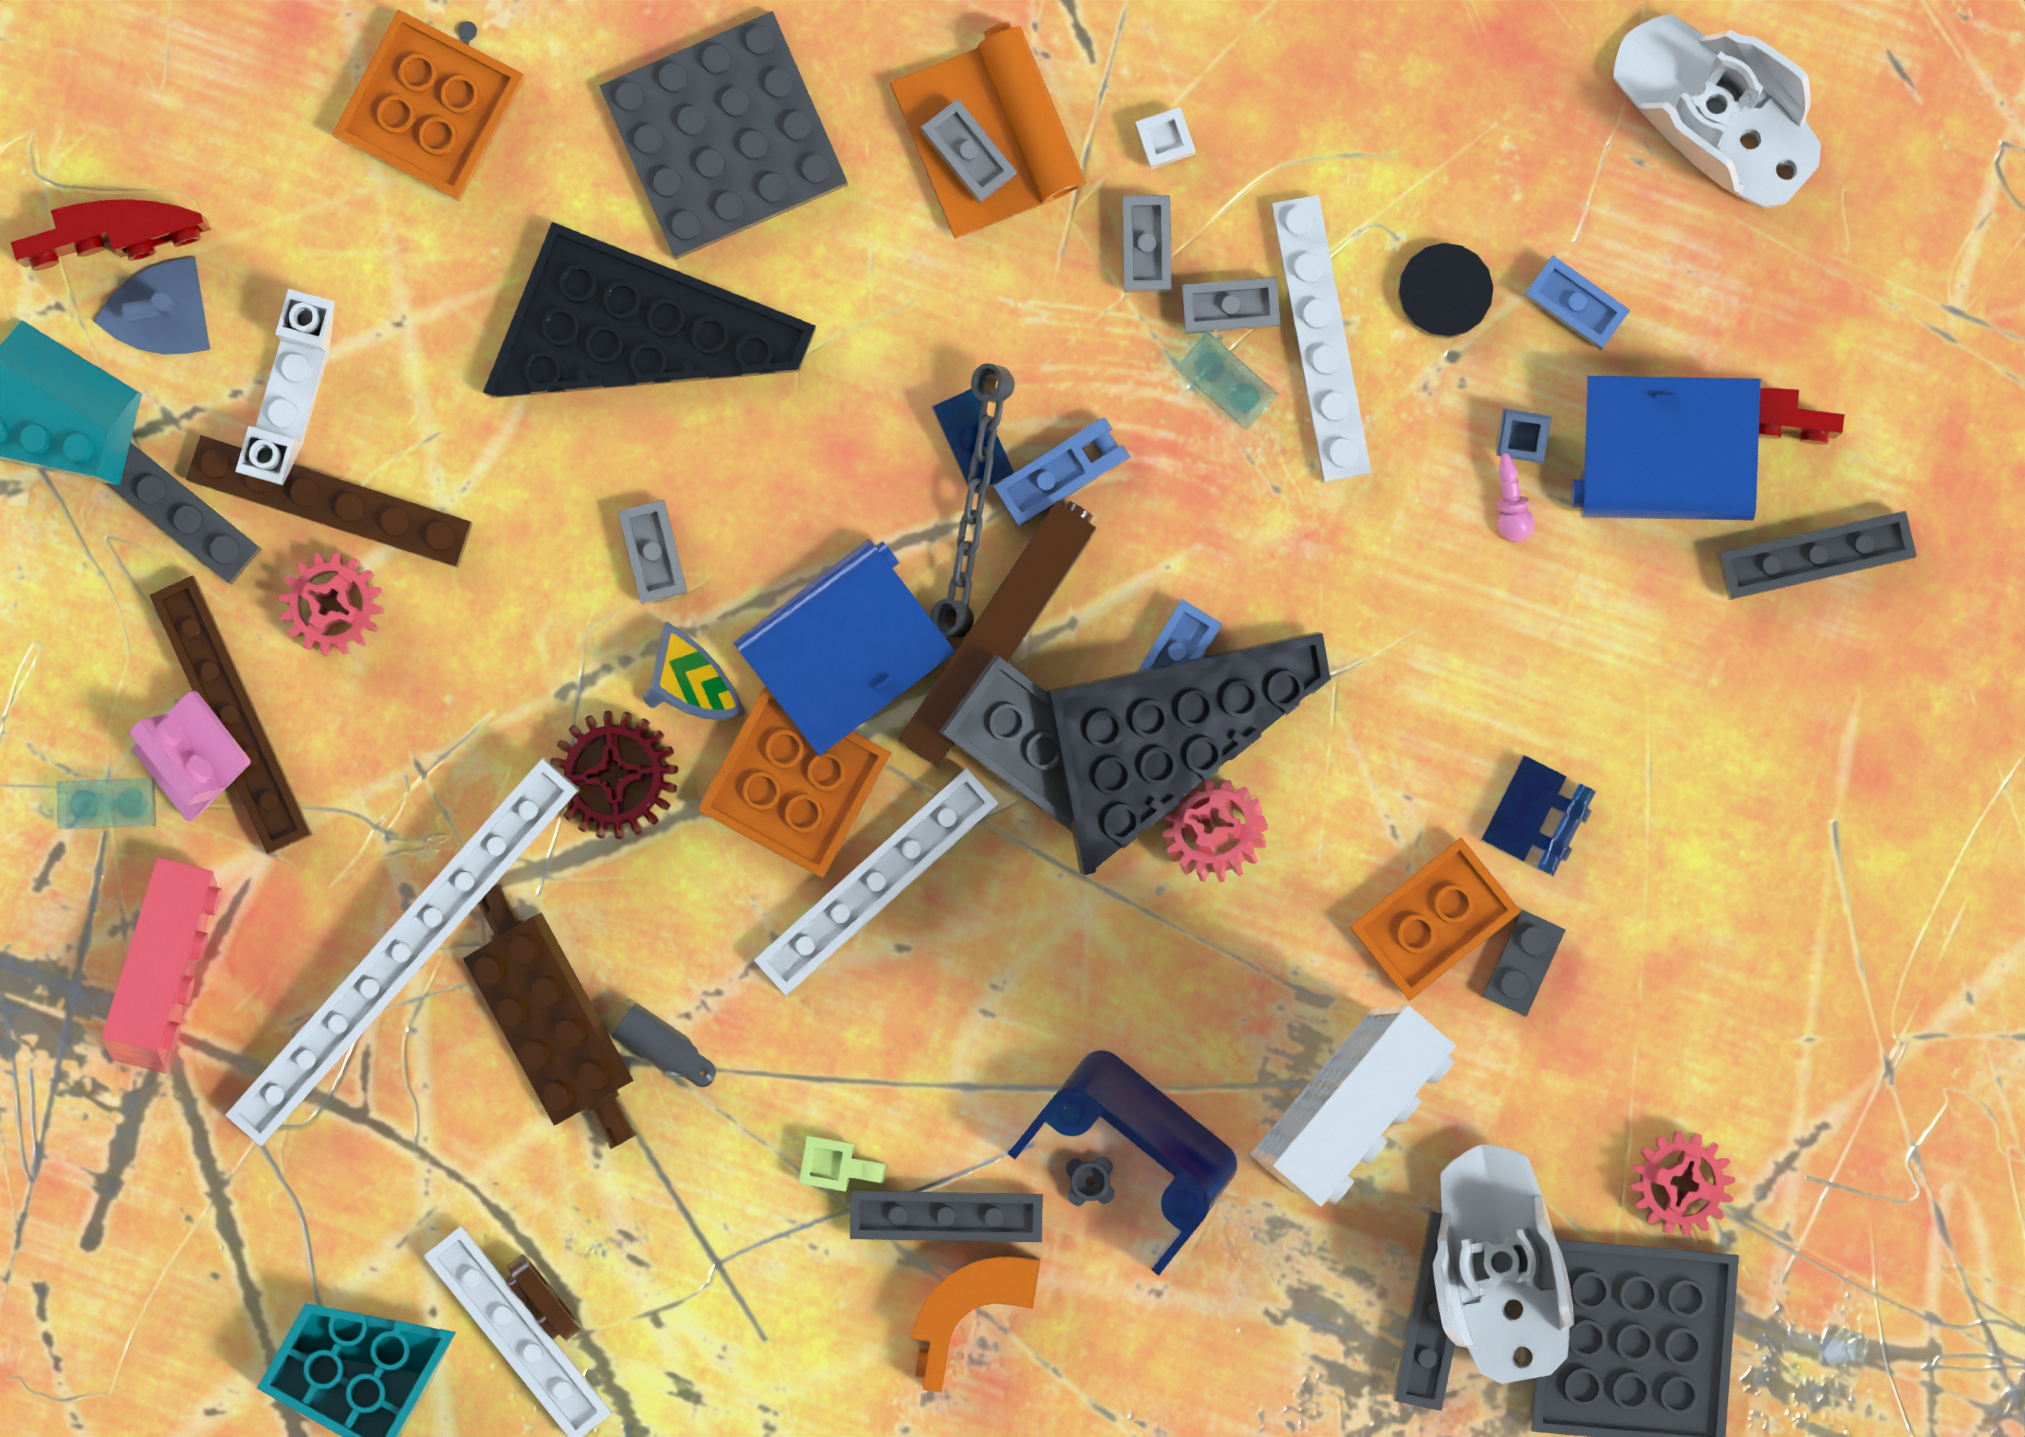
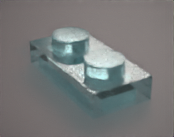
(1227, 381)
(106, 803)

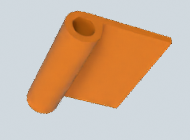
(1013, 107)

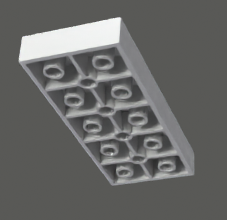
(1354, 1102)

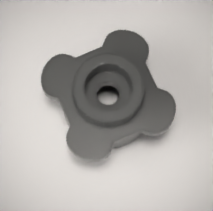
(1080, 1190)

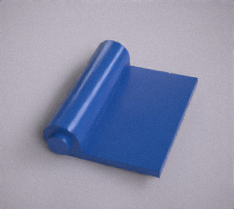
(1670, 448)
(844, 646)

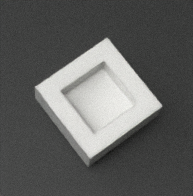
(1165, 138)

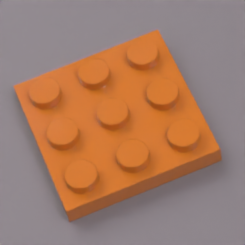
(428, 105)
(789, 795)

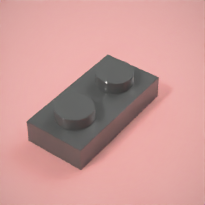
(1523, 963)

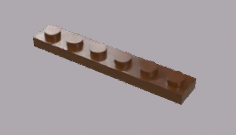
(335, 504)
(218, 681)

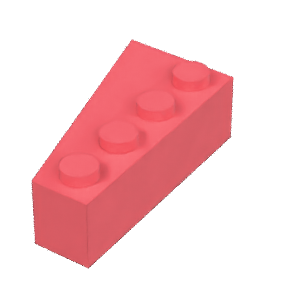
(161, 965)

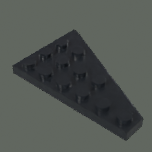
(625, 321)
(1158, 732)

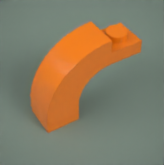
(976, 1284)

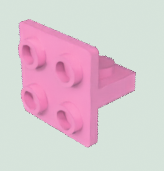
(189, 754)

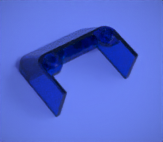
(1196, 1157)

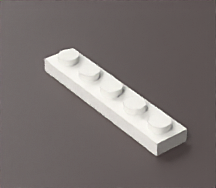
(517, 1334)

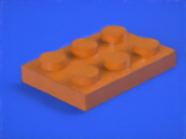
(1434, 919)

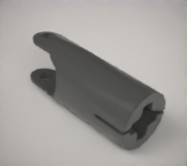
(663, 1046)

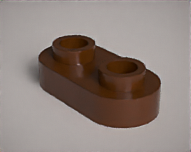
(529, 1283)

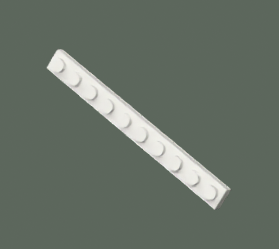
(402, 951)

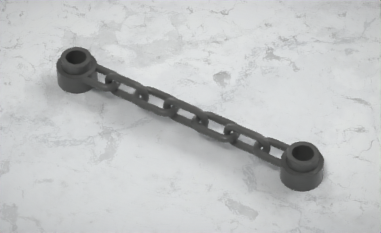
(984, 388)

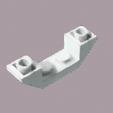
(291, 389)

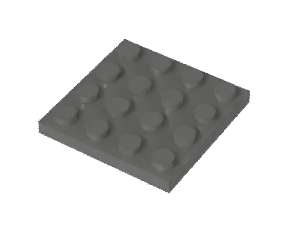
(724, 135)
(1643, 1344)

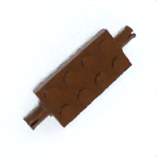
(549, 1019)

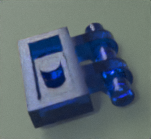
(1524, 809)

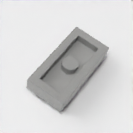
(968, 151)
(1146, 243)
(1231, 305)
(652, 552)

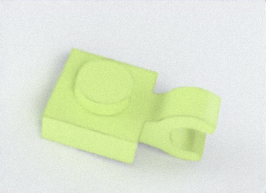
(832, 1164)

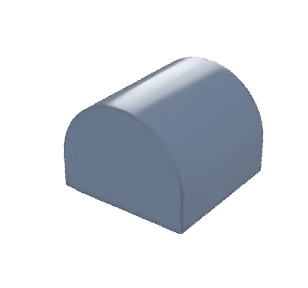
(1523, 435)

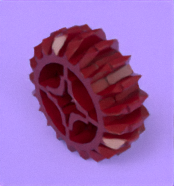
(654, 771)

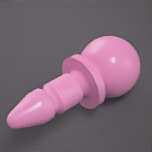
(1515, 520)

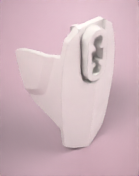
(1713, 93)
(1496, 1250)

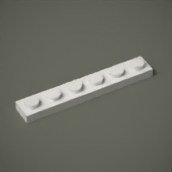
(1321, 339)
(876, 882)

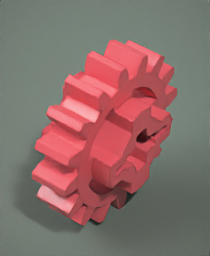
(344, 585)
(1228, 840)
(1689, 1161)

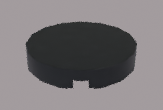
(1445, 290)

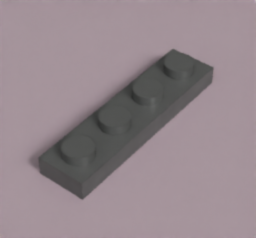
(185, 516)
(1817, 555)
(946, 1216)
(1426, 1347)

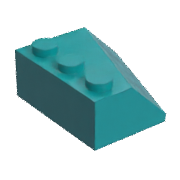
(62, 409)
(355, 1370)

